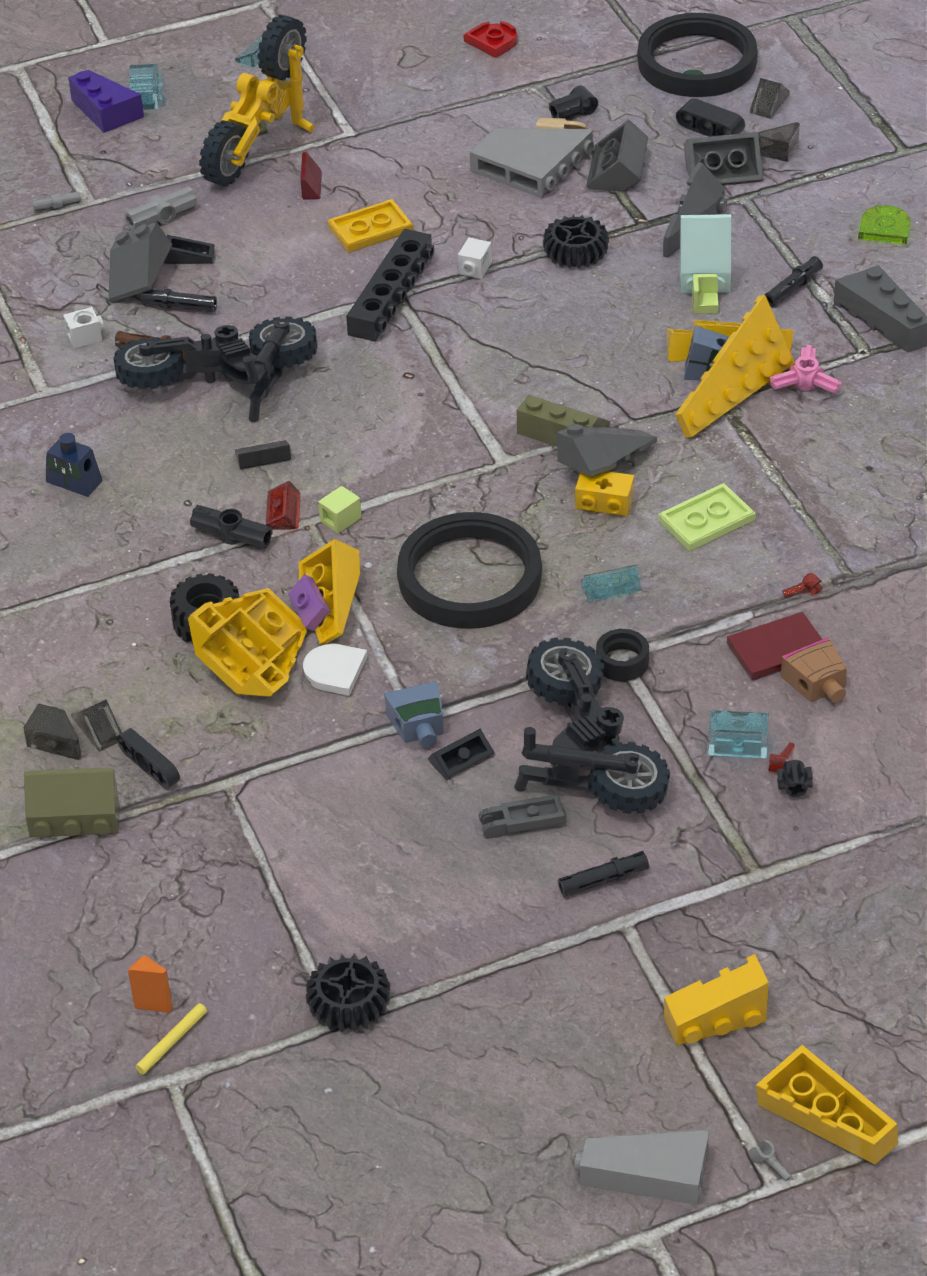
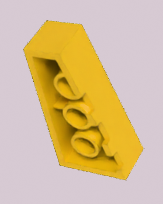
(827, 1105)

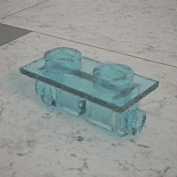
(611, 583)

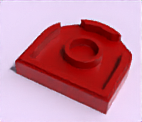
(492, 38)

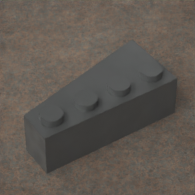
(884, 307)

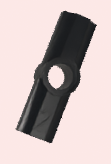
(231, 526)

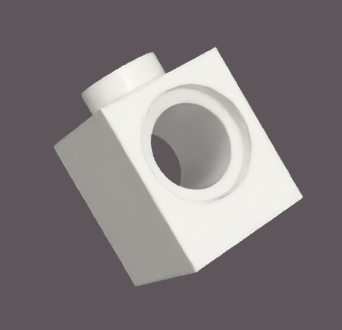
(475, 258)
(83, 327)

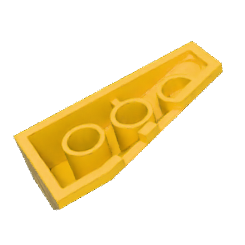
(336, 574)

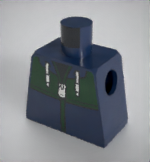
(72, 466)

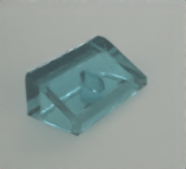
(249, 55)

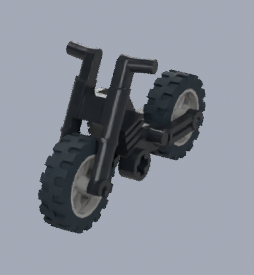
(271, 348)
(591, 736)

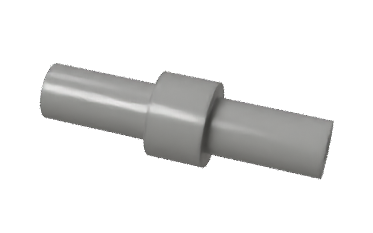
(56, 200)

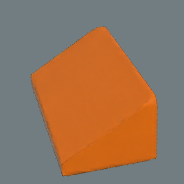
(150, 985)

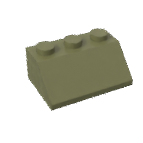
(542, 419)
(71, 802)

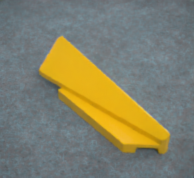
(679, 340)

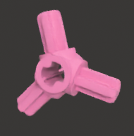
(806, 374)

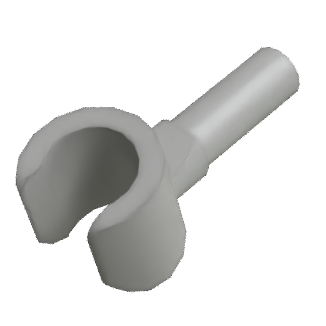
(768, 1156)

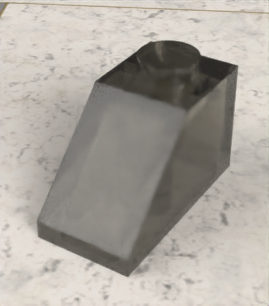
(52, 732)

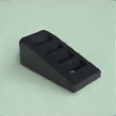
(189, 251)

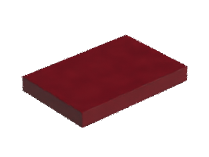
(763, 646)

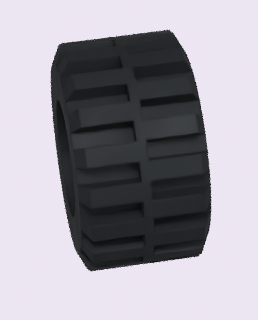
(193, 594)

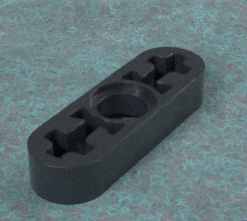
(148, 758)

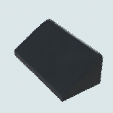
(263, 454)
(461, 754)

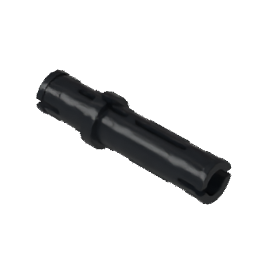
(811, 267)
(182, 300)
(609, 871)

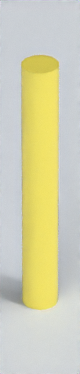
(171, 1039)

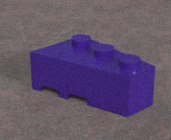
(104, 100)

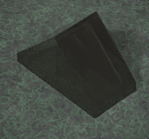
(768, 98)
(779, 142)
(98, 724)

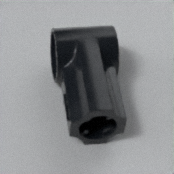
(577, 101)

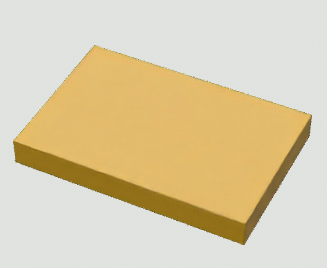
(369, 225)

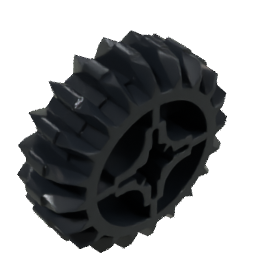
(575, 241)
(348, 992)

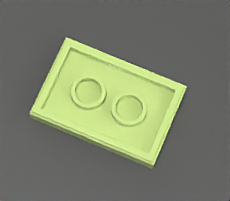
(706, 517)

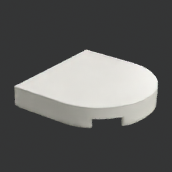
(334, 667)

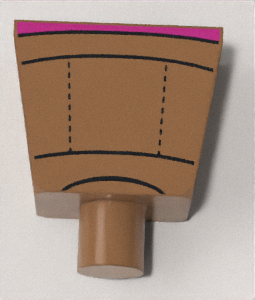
(816, 671)

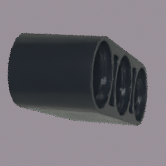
(709, 119)

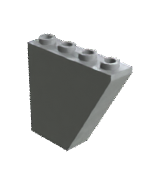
(530, 157)

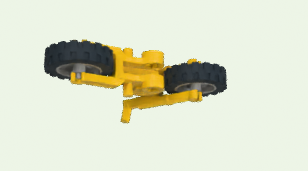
(260, 100)

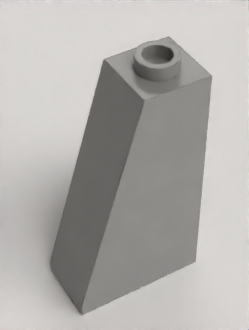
(646, 1164)

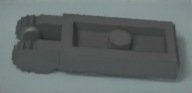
(522, 815)

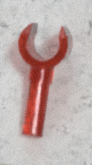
(809, 582)
(777, 761)

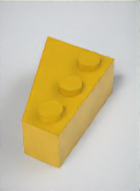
(719, 1006)

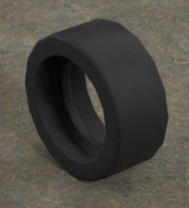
(623, 639)

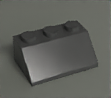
(727, 157)
(618, 159)

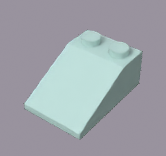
(705, 249)

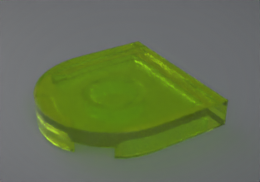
(885, 224)

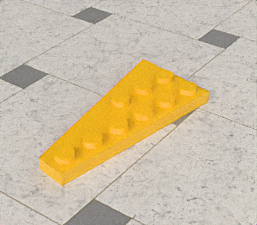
(738, 369)

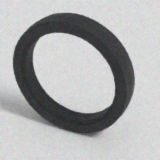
(697, 24)
(469, 614)

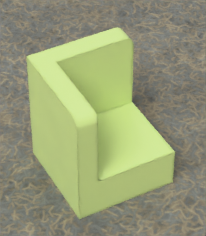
(705, 293)
(339, 509)

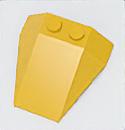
(248, 641)

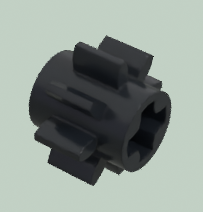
(795, 778)

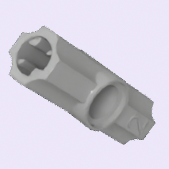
(161, 208)

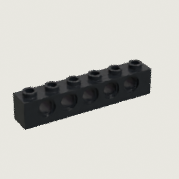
(389, 285)

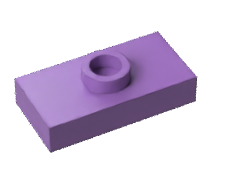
(309, 602)

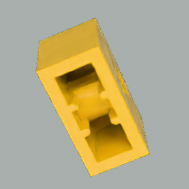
(605, 493)

